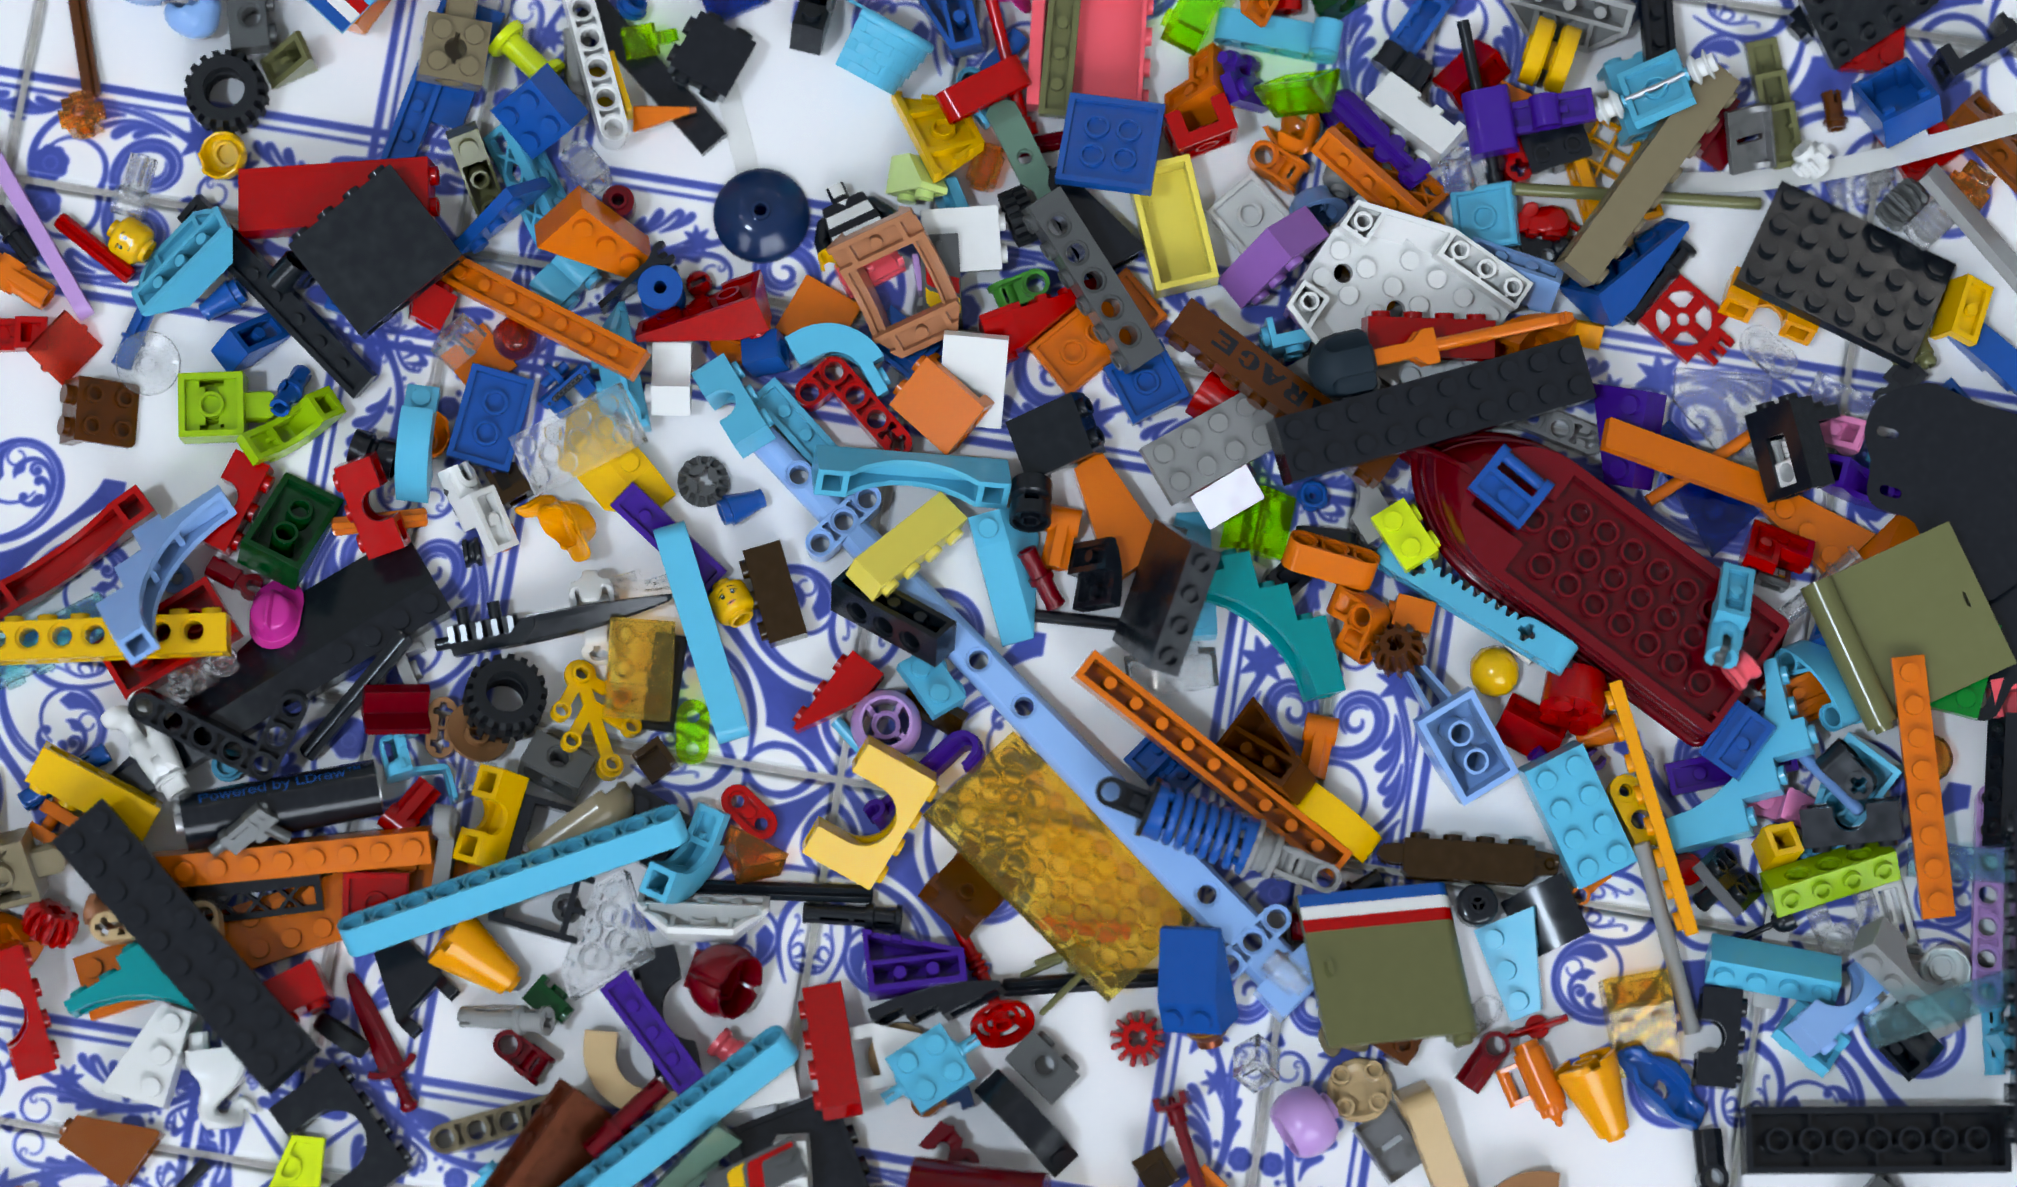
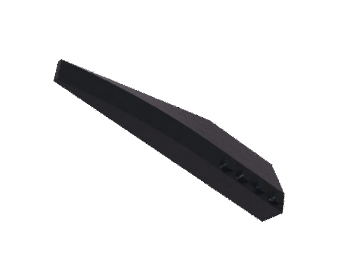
(339, 634)

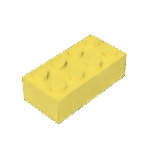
(1175, 230)

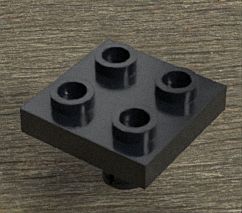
(1725, 882)

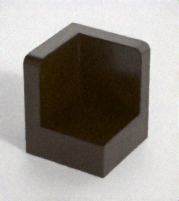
(510, 487)
(655, 760)
(1155, 1169)

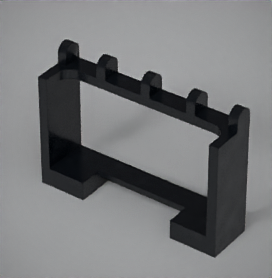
(515, 849)

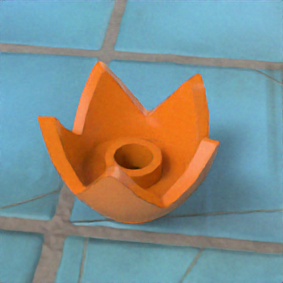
(1296, 133)

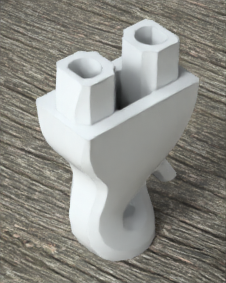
(218, 1076)

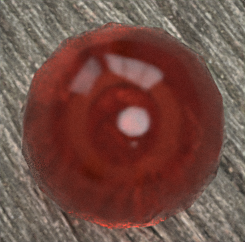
(514, 340)

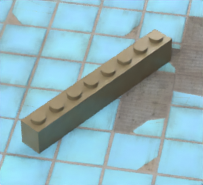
(1643, 180)

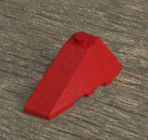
(730, 314)
(1030, 321)

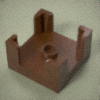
(961, 896)

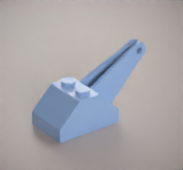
(1460, 739)

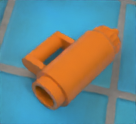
(1539, 1080)

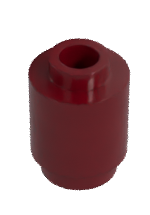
(620, 192)

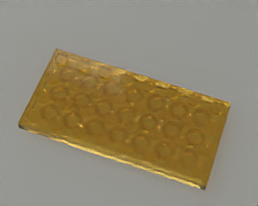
(1057, 865)

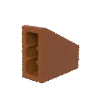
(110, 1146)

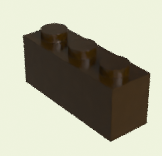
(773, 594)

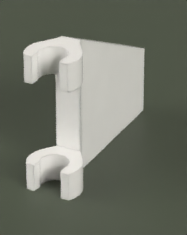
(885, 1042)

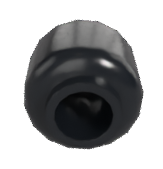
(1476, 917)

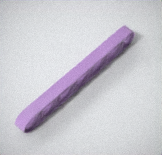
(44, 241)
(1982, 910)

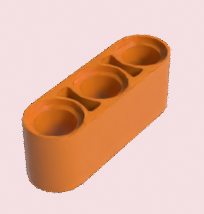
(1330, 560)

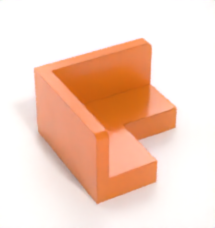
(1194, 94)

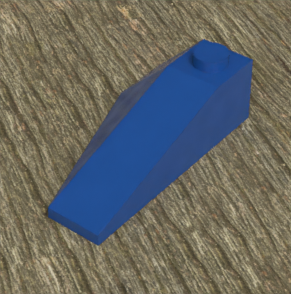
(1628, 275)

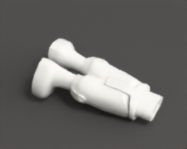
(153, 753)

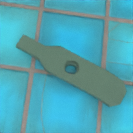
(1015, 140)

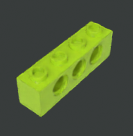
(1828, 877)

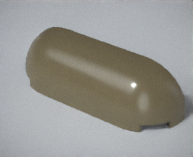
(591, 814)

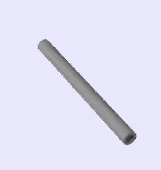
(1667, 937)

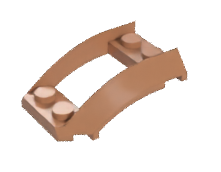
(876, 241)

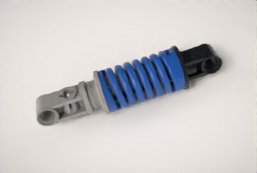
(1214, 831)

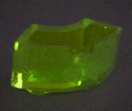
(1189, 23)

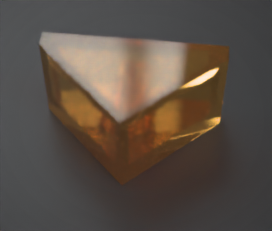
(752, 857)

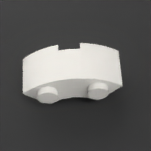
(671, 378)

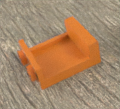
(939, 404)

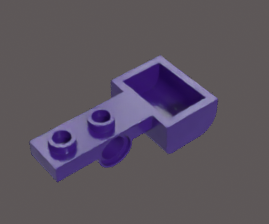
(1496, 121)

